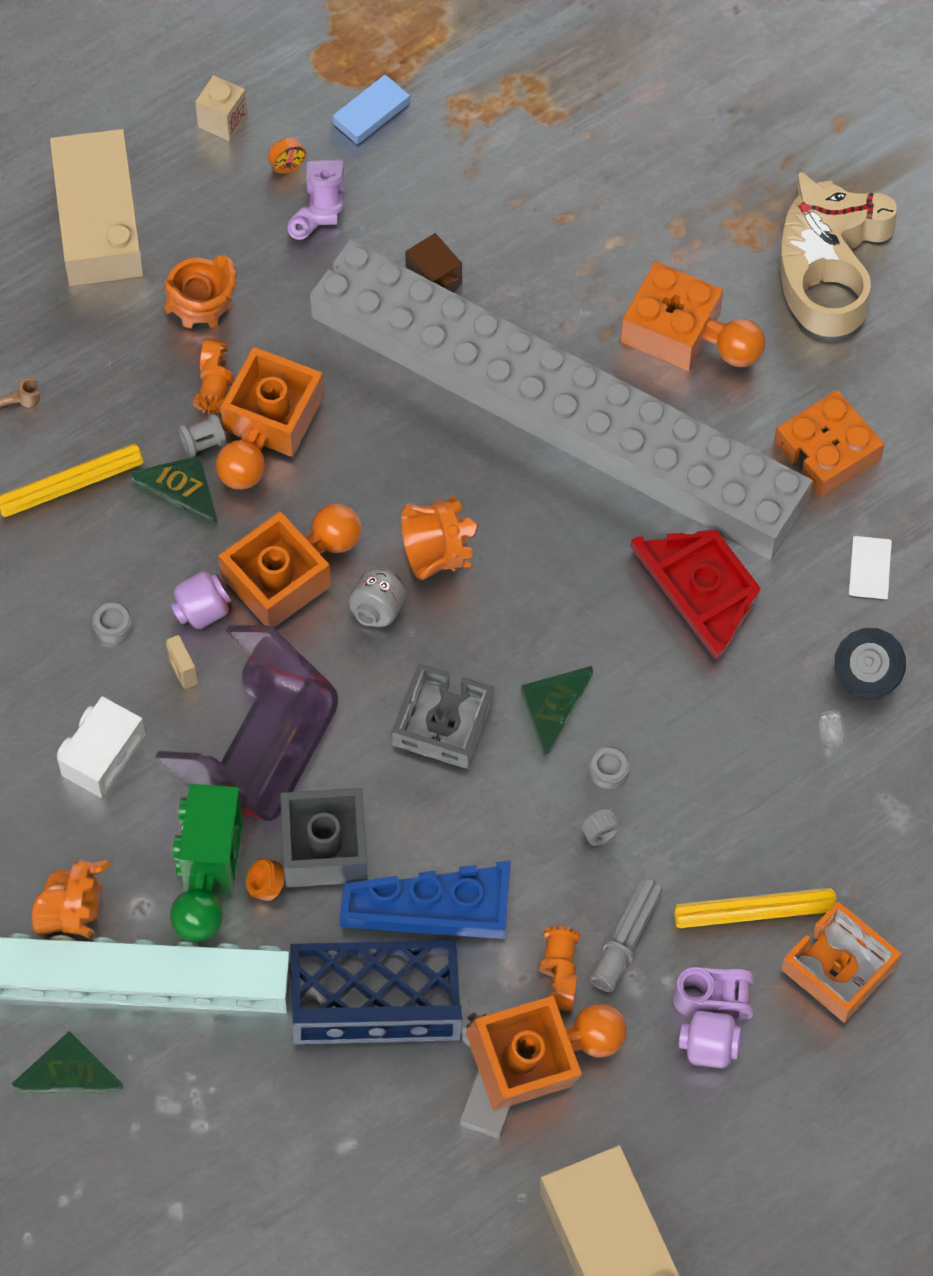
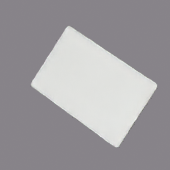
(870, 567)

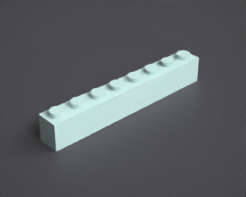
(144, 974)

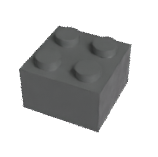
(323, 837)

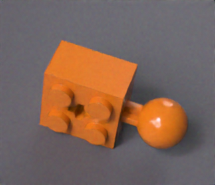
(679, 313)
(267, 408)
(281, 569)
(540, 1032)

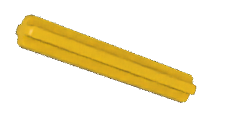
(70, 480)
(754, 907)

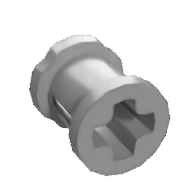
(202, 435)

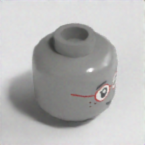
(378, 596)

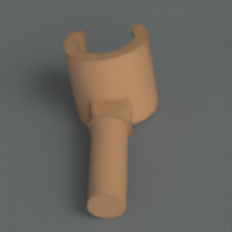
(21, 396)

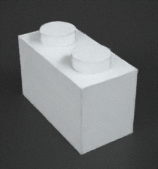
(100, 746)

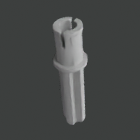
(620, 947)

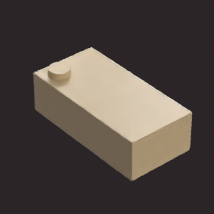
(96, 207)
(605, 1219)

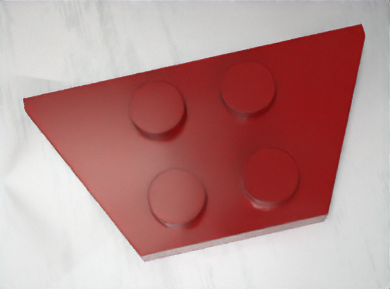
(702, 582)

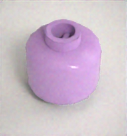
(201, 600)
(711, 1039)

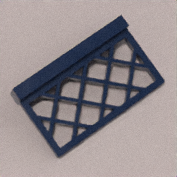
(382, 1022)

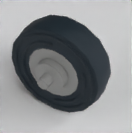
(870, 663)

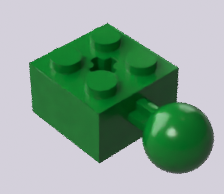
(205, 858)

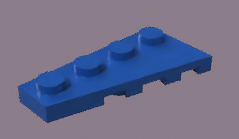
(444, 904)

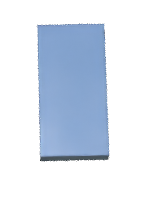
(371, 109)

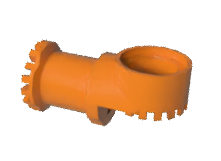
(214, 376)
(559, 964)

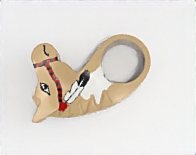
(819, 244)

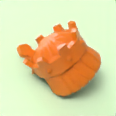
(200, 289)
(436, 537)
(69, 900)

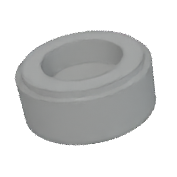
(112, 622)
(608, 767)

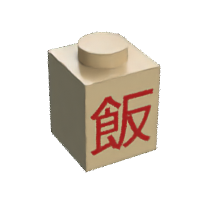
(221, 108)

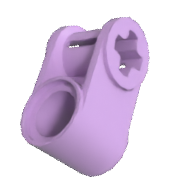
(326, 186)
(718, 992)

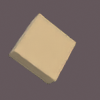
(181, 662)

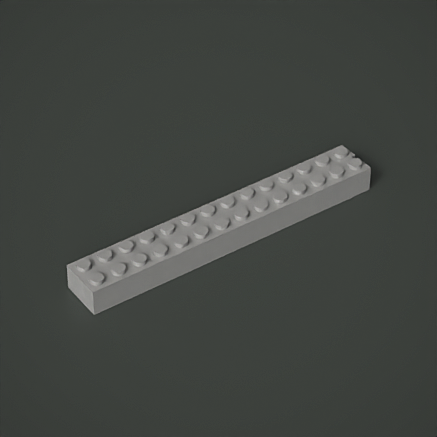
(561, 399)

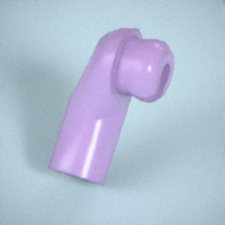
(305, 222)

